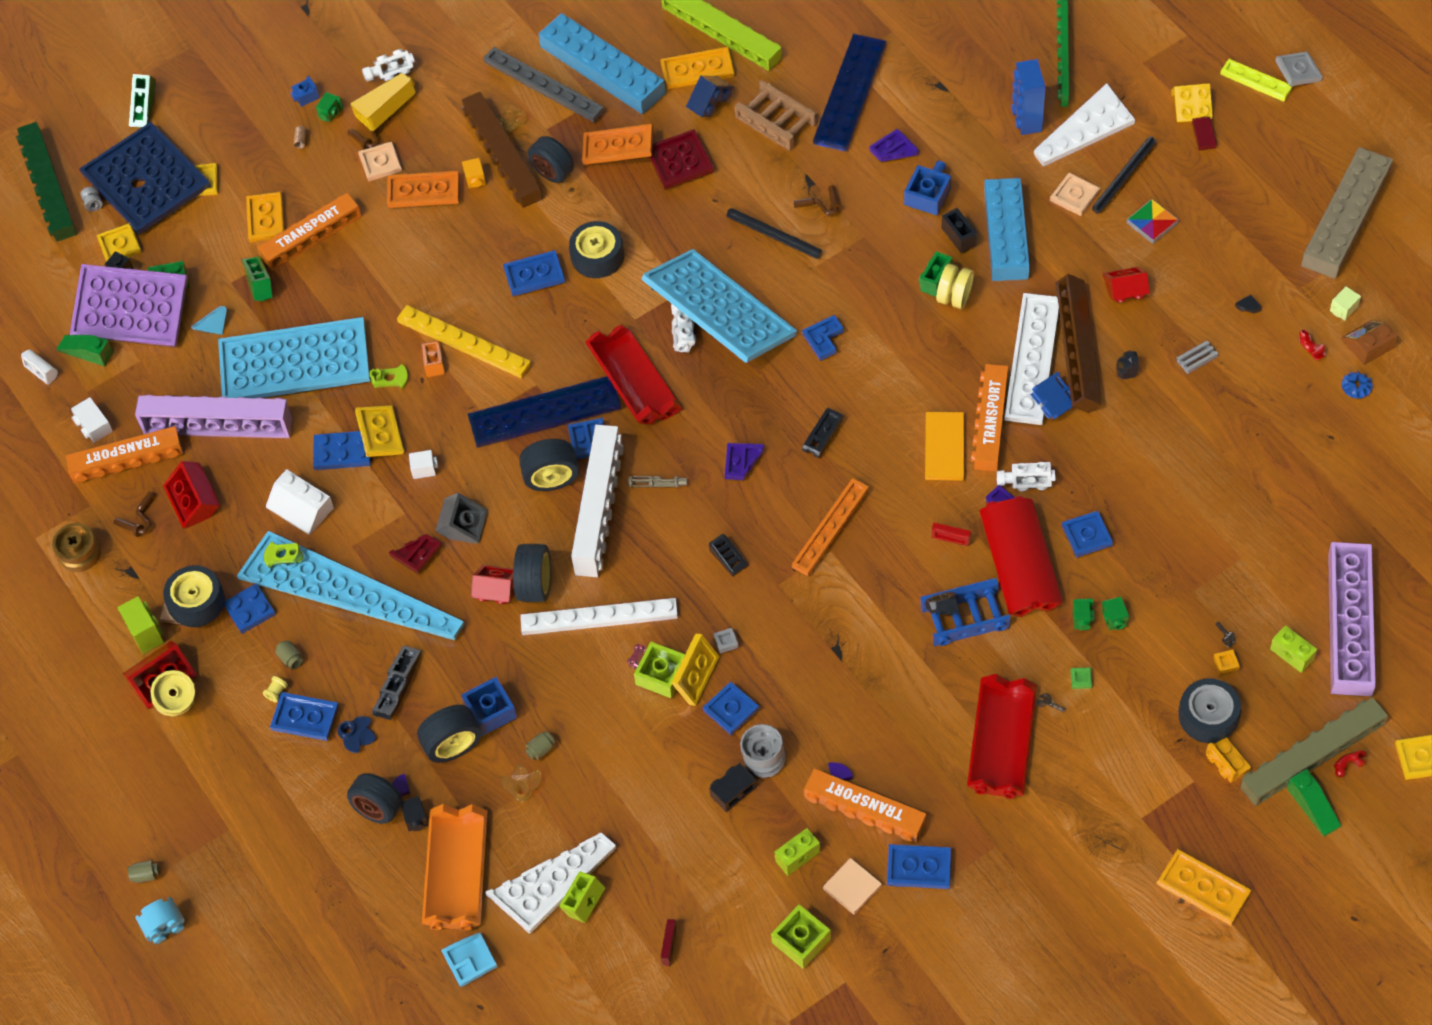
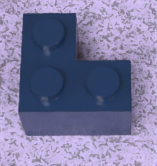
(707, 93)

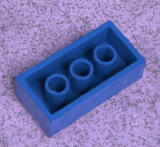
(1028, 97)

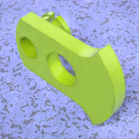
(399, 380)
(292, 554)

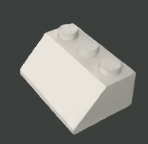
(299, 502)

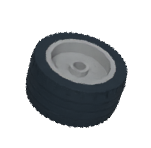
(1209, 710)

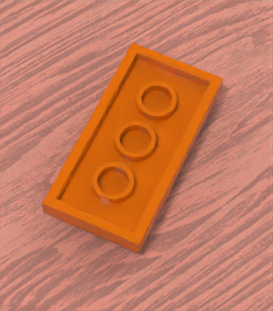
(617, 144)
(423, 189)

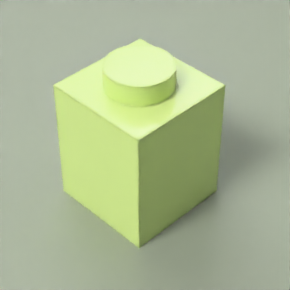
(1345, 303)

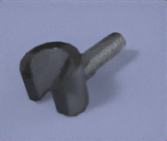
(1229, 637)
(1047, 700)

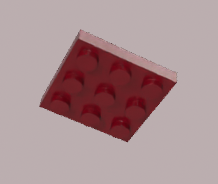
(680, 159)

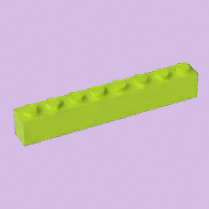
(727, 31)

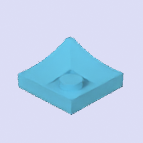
(469, 959)

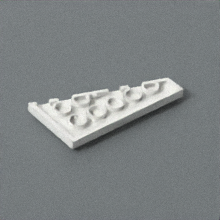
(1090, 123)
(543, 887)

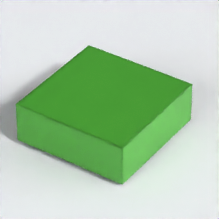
(1081, 678)

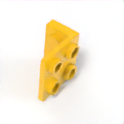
(1192, 102)

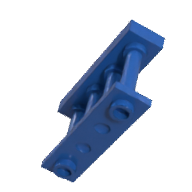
(969, 594)

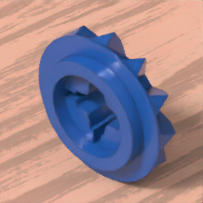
(1350, 388)

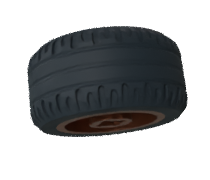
(551, 159)
(374, 798)

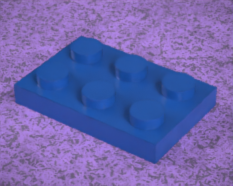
(533, 273)
(339, 451)
(304, 716)
(918, 866)

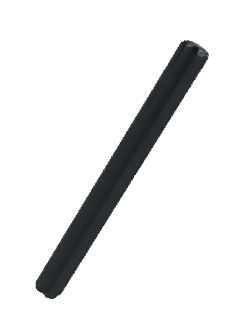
(1123, 176)
(774, 233)

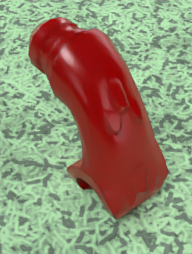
(1311, 347)
(1341, 764)

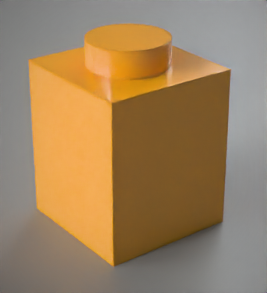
(473, 173)

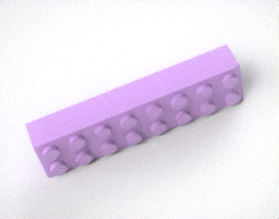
(215, 416)
(1351, 619)

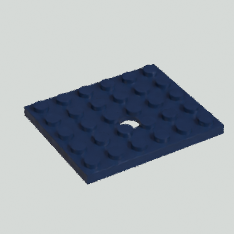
(148, 157)

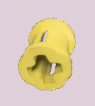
(275, 689)

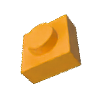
(1226, 662)

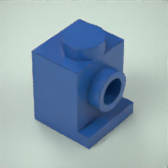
(304, 92)

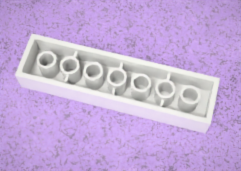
(596, 501)

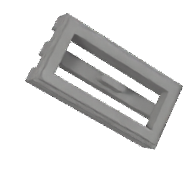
(1204, 349)

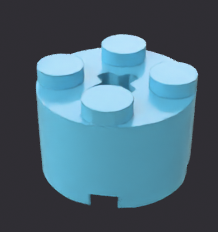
(160, 920)

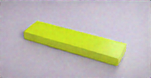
(1256, 80)

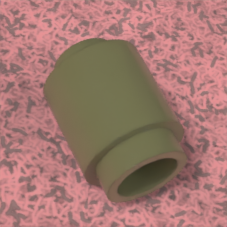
(289, 654)
(539, 745)
(143, 871)

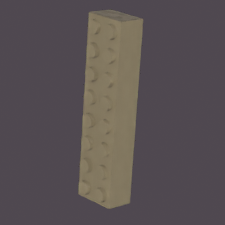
(1347, 213)

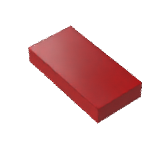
(951, 534)

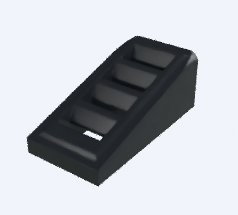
(720, 545)

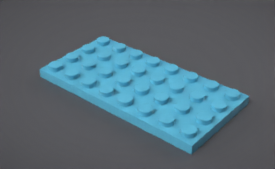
(719, 305)
(294, 359)

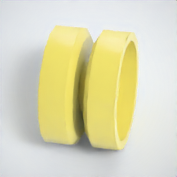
(955, 286)
(177, 704)

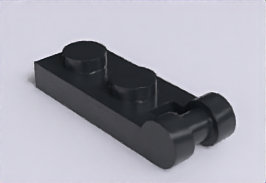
(823, 432)

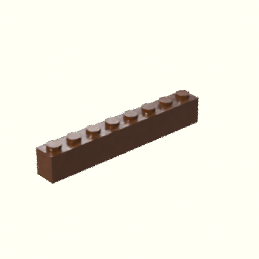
(501, 150)
(1078, 343)

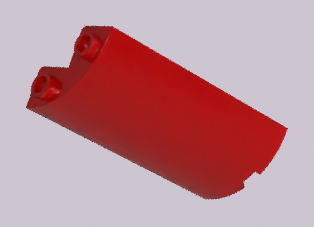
(633, 375)
(1020, 556)
(1002, 736)

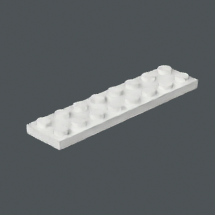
(1031, 357)

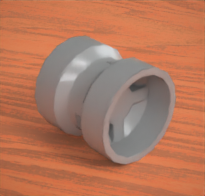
(91, 198)

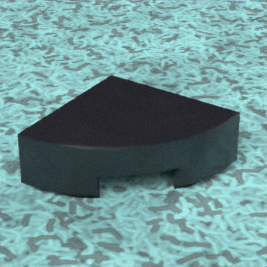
(1248, 304)

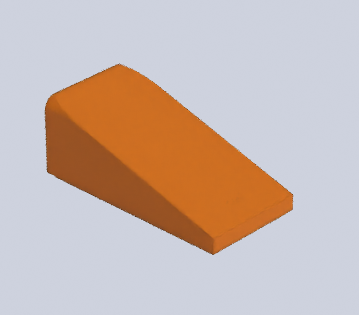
(432, 359)

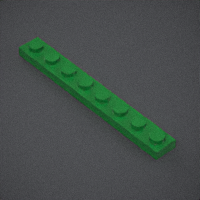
(1062, 53)

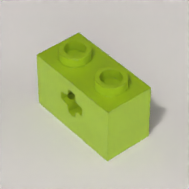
(1293, 649)
(797, 852)
(582, 897)

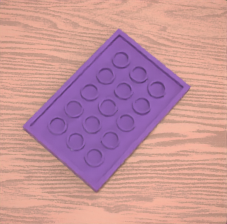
(129, 305)

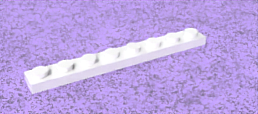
(599, 616)

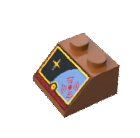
(1370, 340)

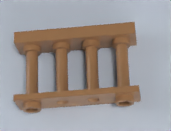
(772, 129)

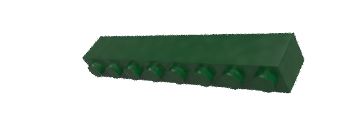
(46, 182)

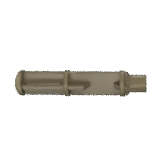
(656, 481)

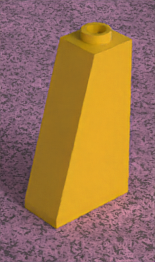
(383, 101)

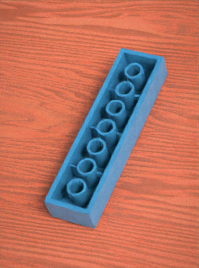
(602, 63)

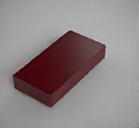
(1204, 133)
(668, 942)

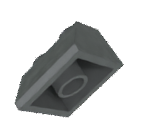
(461, 519)

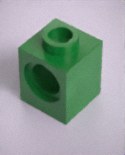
(1115, 613)

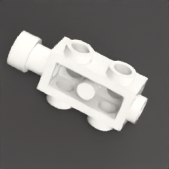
(392, 65)
(682, 331)
(1028, 476)

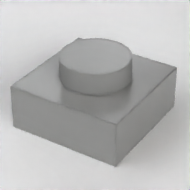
(725, 640)

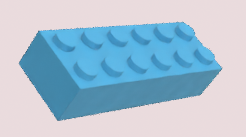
(1006, 229)

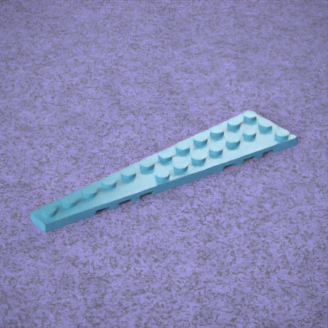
(344, 588)

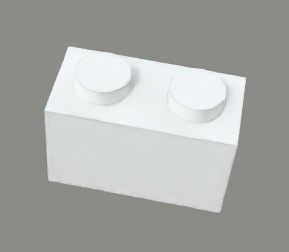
(91, 419)

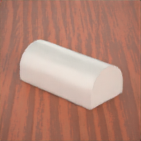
(39, 366)

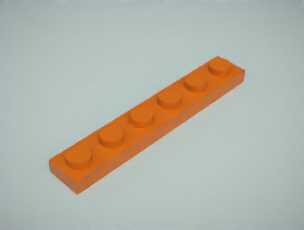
(830, 527)

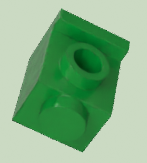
(329, 107)
(1082, 613)

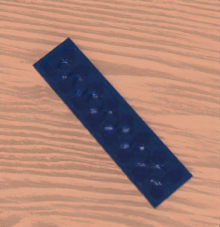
(849, 92)
(543, 411)

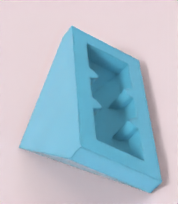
(212, 322)

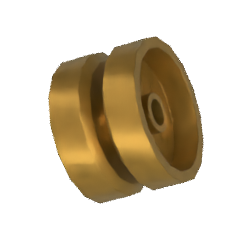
(76, 547)

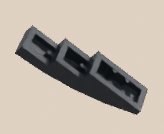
(396, 683)

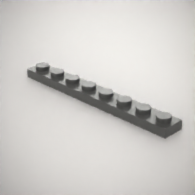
(543, 84)

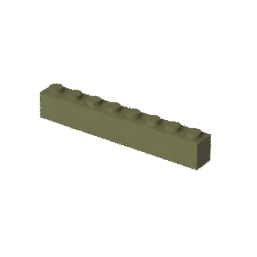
(1313, 751)

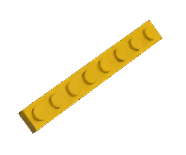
(464, 341)

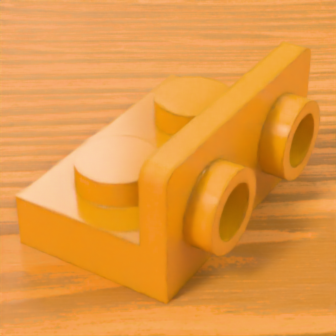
(1228, 760)

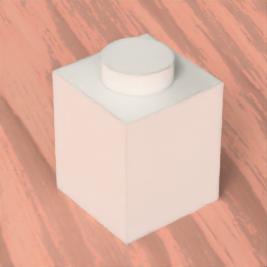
(422, 464)

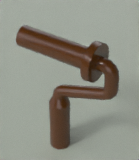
(366, 143)
(834, 206)
(137, 529)

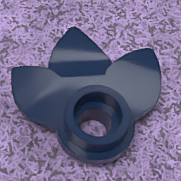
(359, 733)

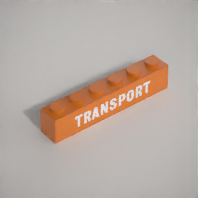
(309, 231)
(991, 417)
(124, 454)
(865, 805)

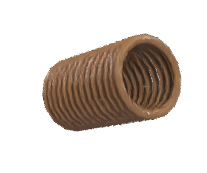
(300, 137)

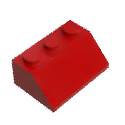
(190, 494)
(146, 671)

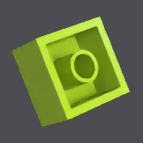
(141, 624)
(658, 669)
(801, 936)

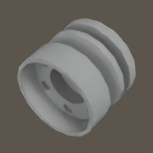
(762, 741)

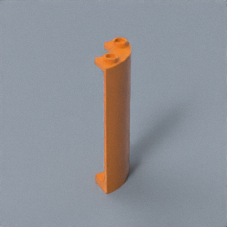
(454, 867)

